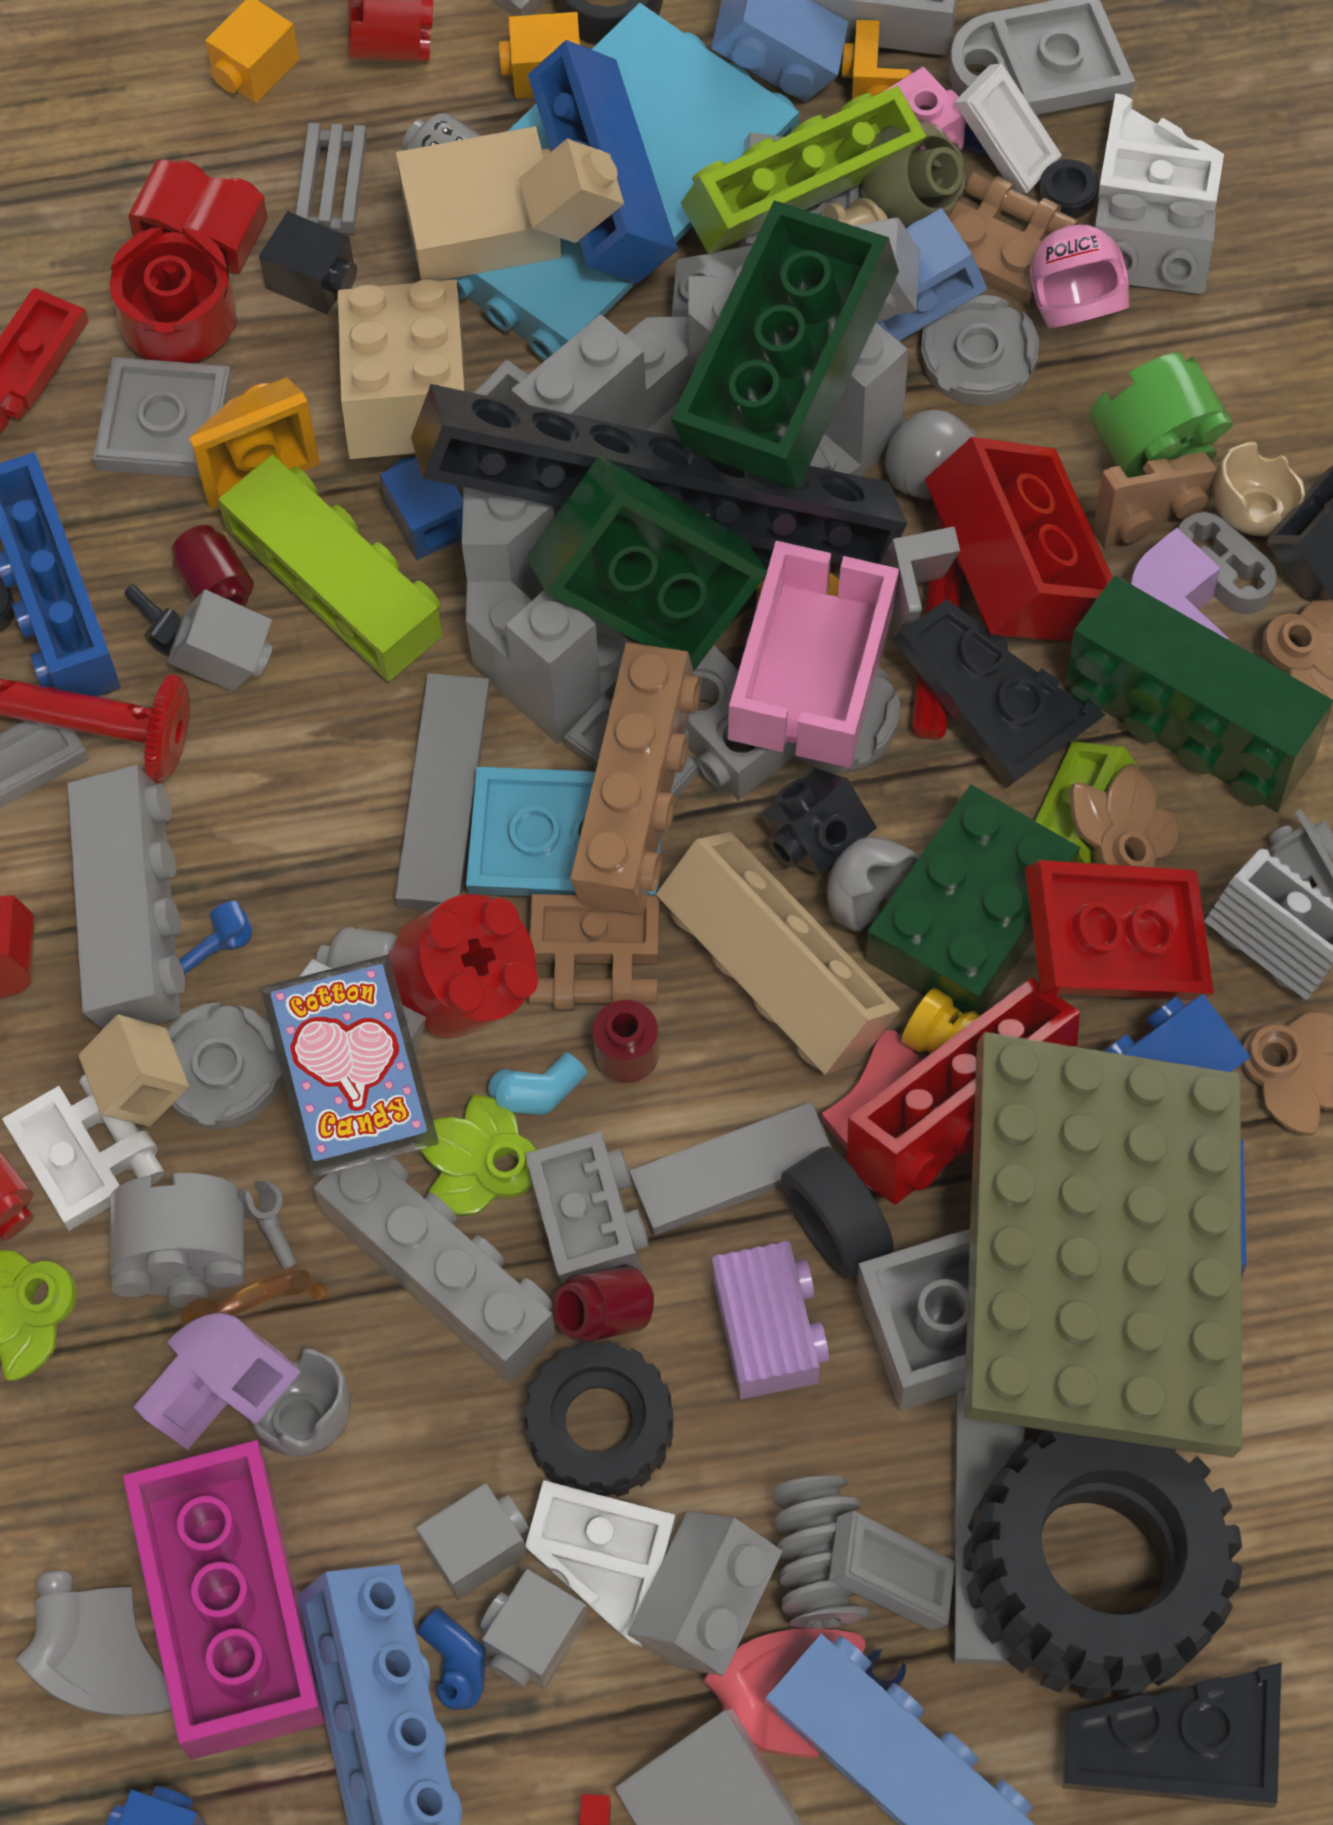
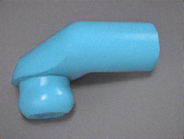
(535, 1092)

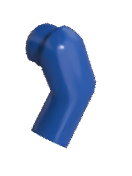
(462, 1660)

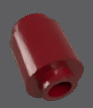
(210, 563)
(626, 1041)
(604, 1304)

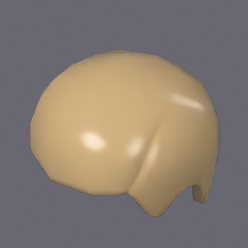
(1255, 490)

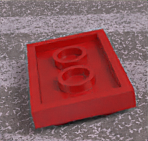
(1118, 930)

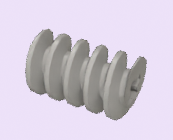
(810, 1529)

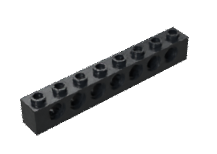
(547, 452)

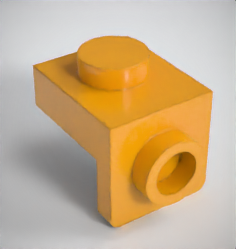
(861, 62)

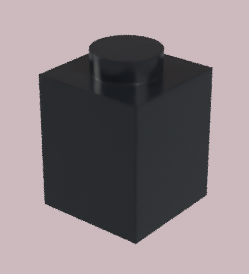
(308, 262)

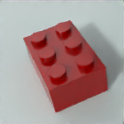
(1020, 537)

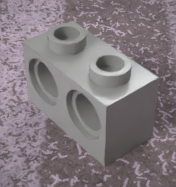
(709, 734)

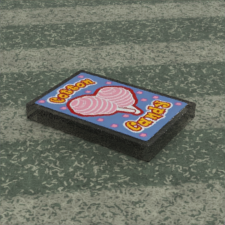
(349, 1066)

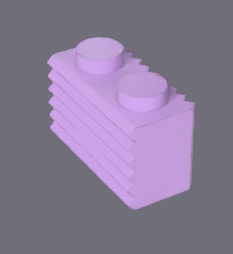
(767, 1319)

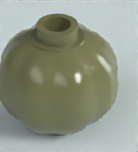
(917, 181)

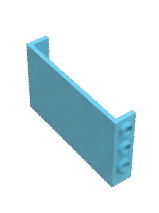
(689, 115)

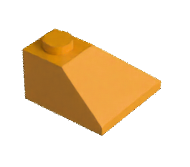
(250, 430)

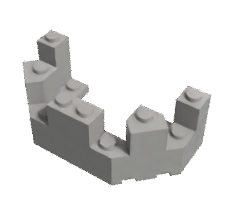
(543, 650)

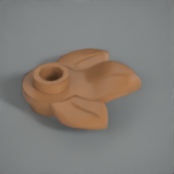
(1314, 633)
(1124, 820)
(1305, 1081)

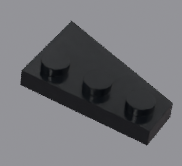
(994, 697)
(1184, 1743)

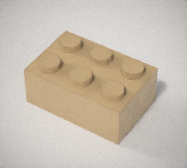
(390, 353)

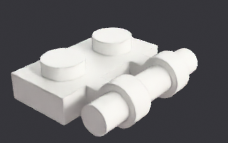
(67, 1160)

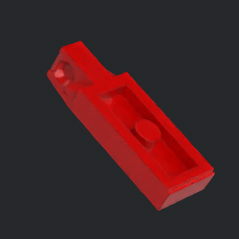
(34, 348)

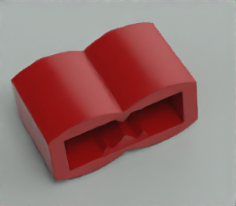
(221, 208)

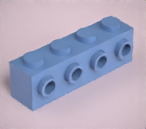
(377, 1699)
(884, 1746)

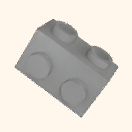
(1160, 242)

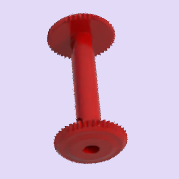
(159, 728)

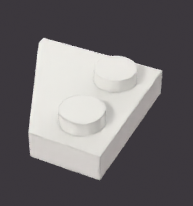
(1157, 161)
(600, 1549)

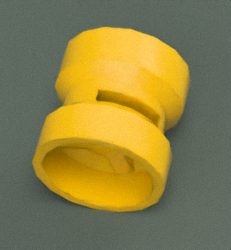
(935, 1022)

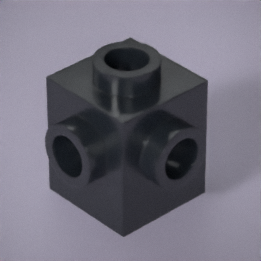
(816, 821)

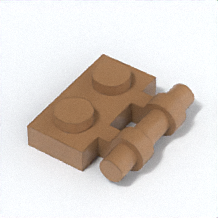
(998, 248)
(582, 934)

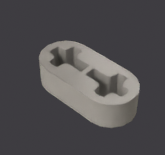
(1236, 559)

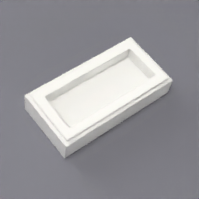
(1007, 128)

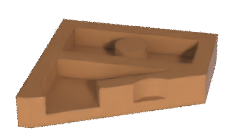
(1135, 505)

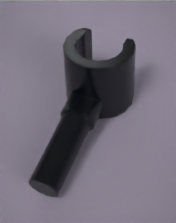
(164, 623)

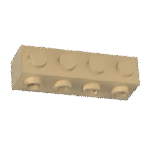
(777, 953)

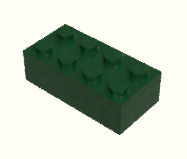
(785, 344)
(1196, 694)

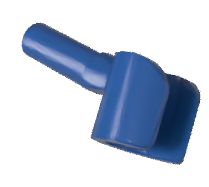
(230, 933)

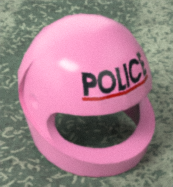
(1078, 276)

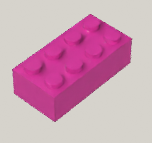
(223, 1600)

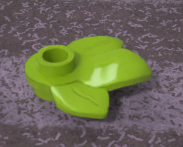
(469, 1155)
(30, 1328)

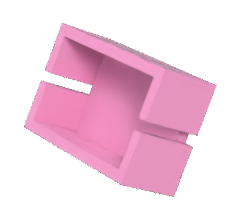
(812, 655)

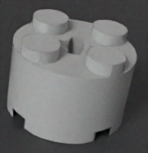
(176, 1238)

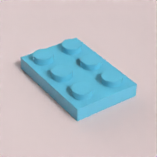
(527, 830)

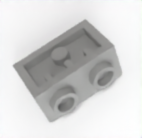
(584, 1206)

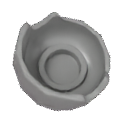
(921, 447)
(864, 878)
(309, 1411)

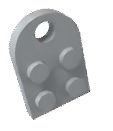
(1053, 50)

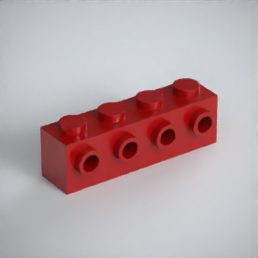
(928, 1113)

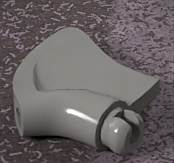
(91, 1651)

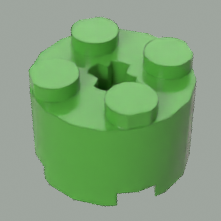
(1161, 415)

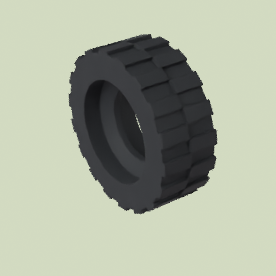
(587, 1369)

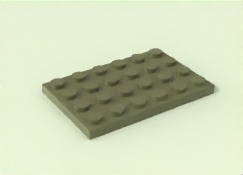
(1105, 1247)

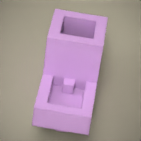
(1179, 576)
(215, 1366)

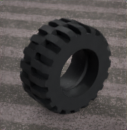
(1051, 1627)

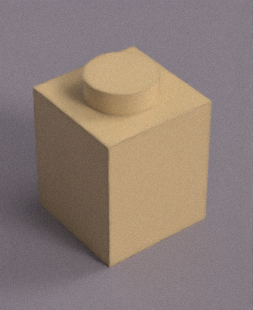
(571, 190)
(133, 1070)

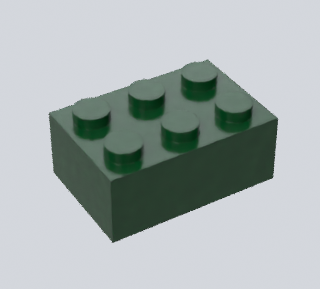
(645, 563)
(966, 903)

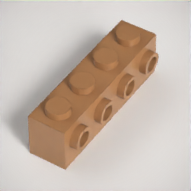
(635, 779)

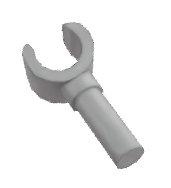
(266, 1216)

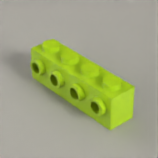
(799, 169)
(332, 566)

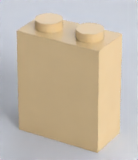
(470, 205)

